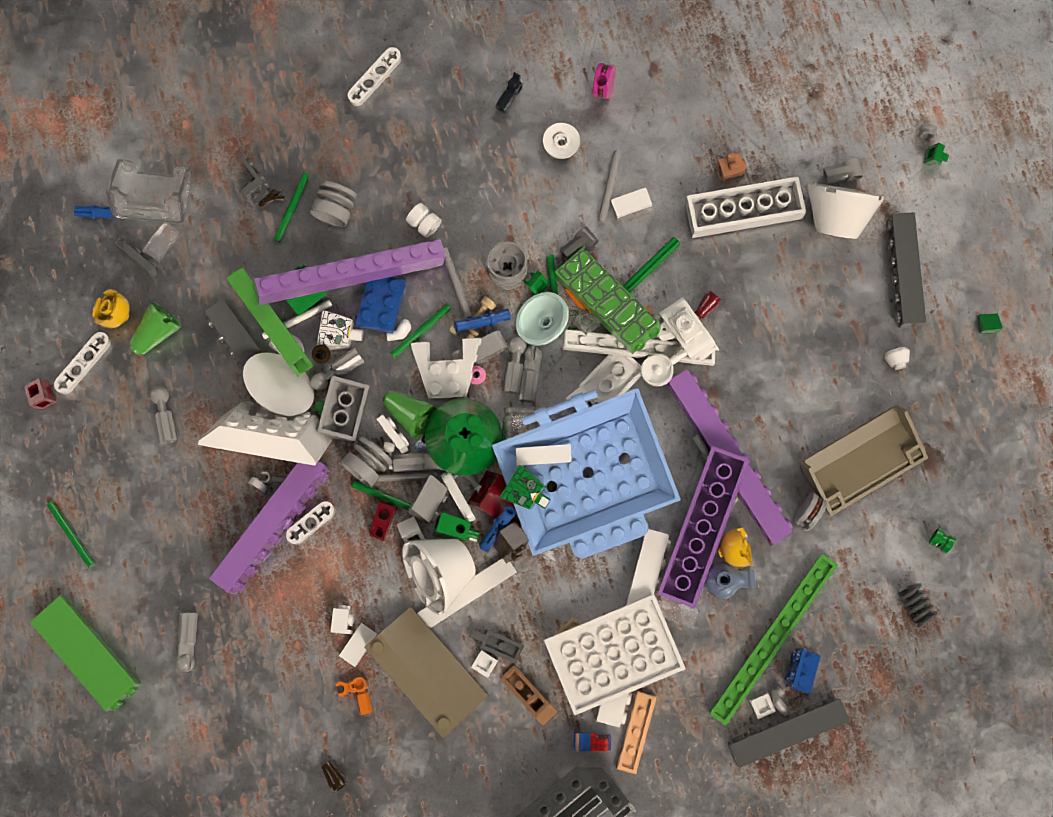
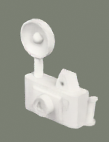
(690, 333)

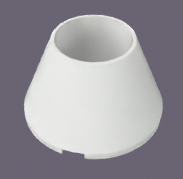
(841, 209)
(439, 570)

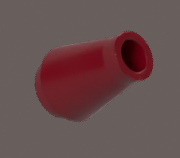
(707, 305)

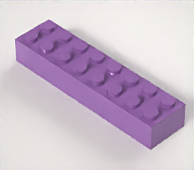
(268, 526)
(703, 527)

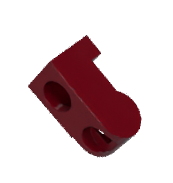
(382, 521)

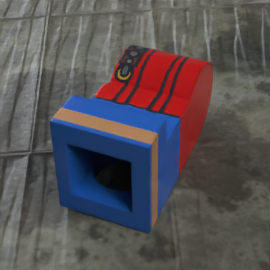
(591, 741)

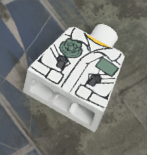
(337, 331)

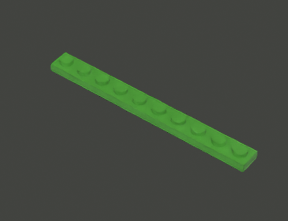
(773, 639)

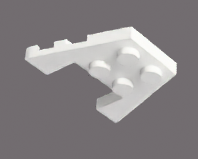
(446, 377)

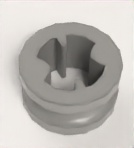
(928, 131)

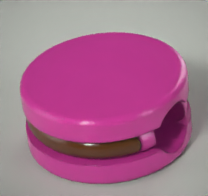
(604, 80)

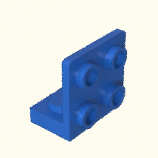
(802, 671)

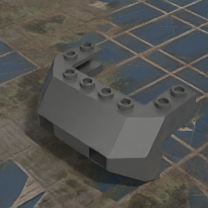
(581, 794)

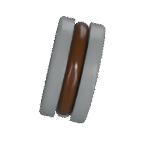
(810, 511)

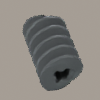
(918, 603)

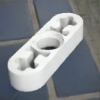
(457, 496)
(302, 536)

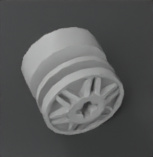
(333, 203)
(507, 256)
(366, 461)

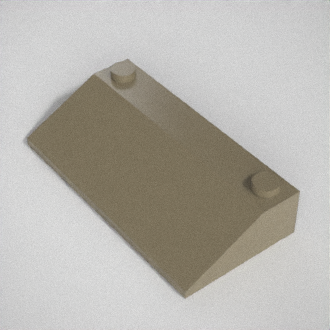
(864, 459)
(426, 671)

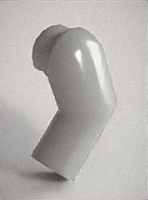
(778, 702)

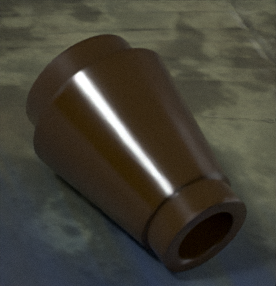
(317, 354)
(334, 777)

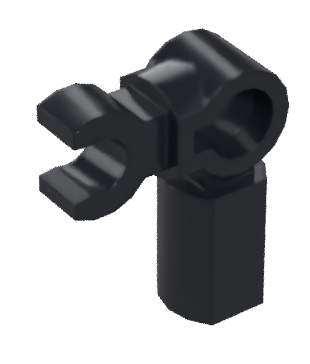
(508, 96)

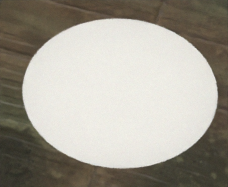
(276, 385)

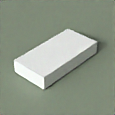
(631, 202)
(355, 648)

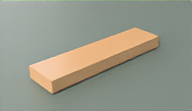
(636, 732)

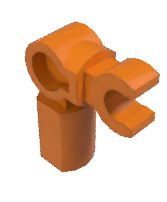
(358, 685)

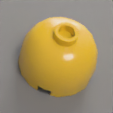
(111, 309)
(735, 548)

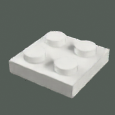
(390, 429)

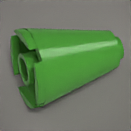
(153, 329)
(409, 412)

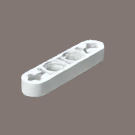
(377, 78)
(80, 361)

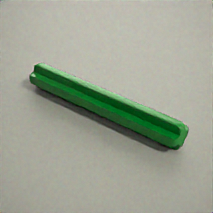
(652, 264)

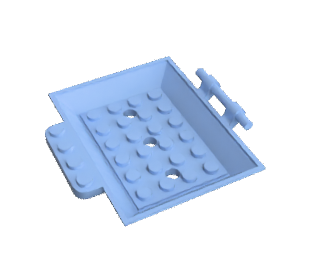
(612, 503)

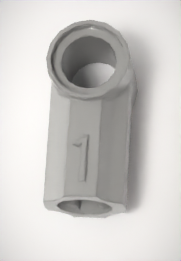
(848, 170)

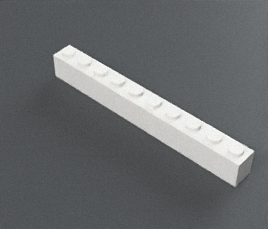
(643, 585)

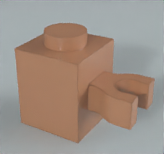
(731, 167)

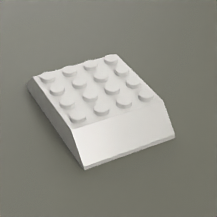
(267, 434)

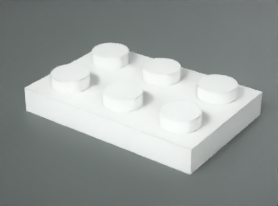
(612, 377)

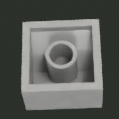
(428, 499)

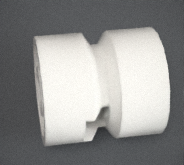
(426, 222)

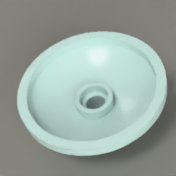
(537, 313)

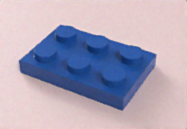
(381, 304)

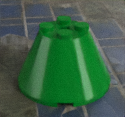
(449, 448)

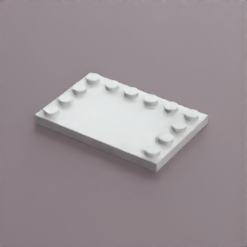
(614, 654)

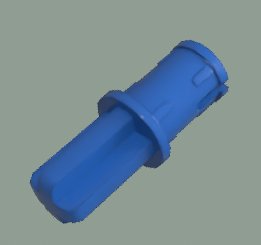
(94, 212)

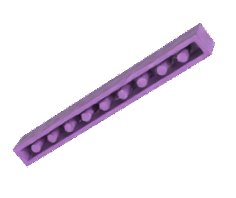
(348, 272)
(715, 433)

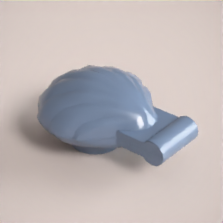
(734, 580)

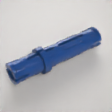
(490, 318)
(507, 514)

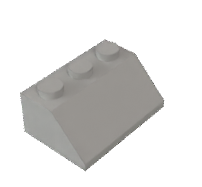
(343, 409)

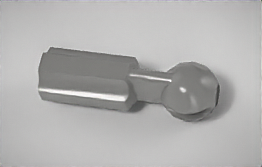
(338, 368)
(514, 368)
(530, 374)
(164, 419)
(413, 462)
(186, 640)

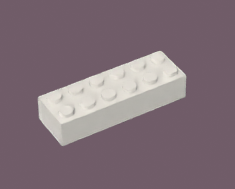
(745, 207)

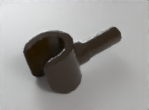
(273, 196)

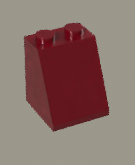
(488, 498)

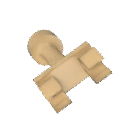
(487, 305)

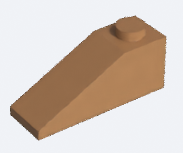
(528, 695)

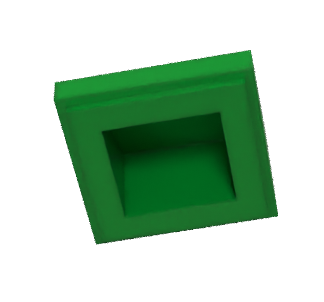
(989, 323)

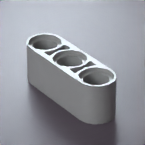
(490, 346)

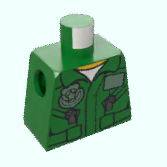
(525, 490)
(446, 528)

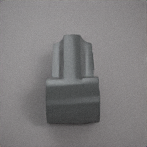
(582, 239)

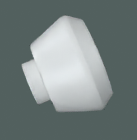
(897, 357)

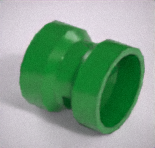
(942, 540)

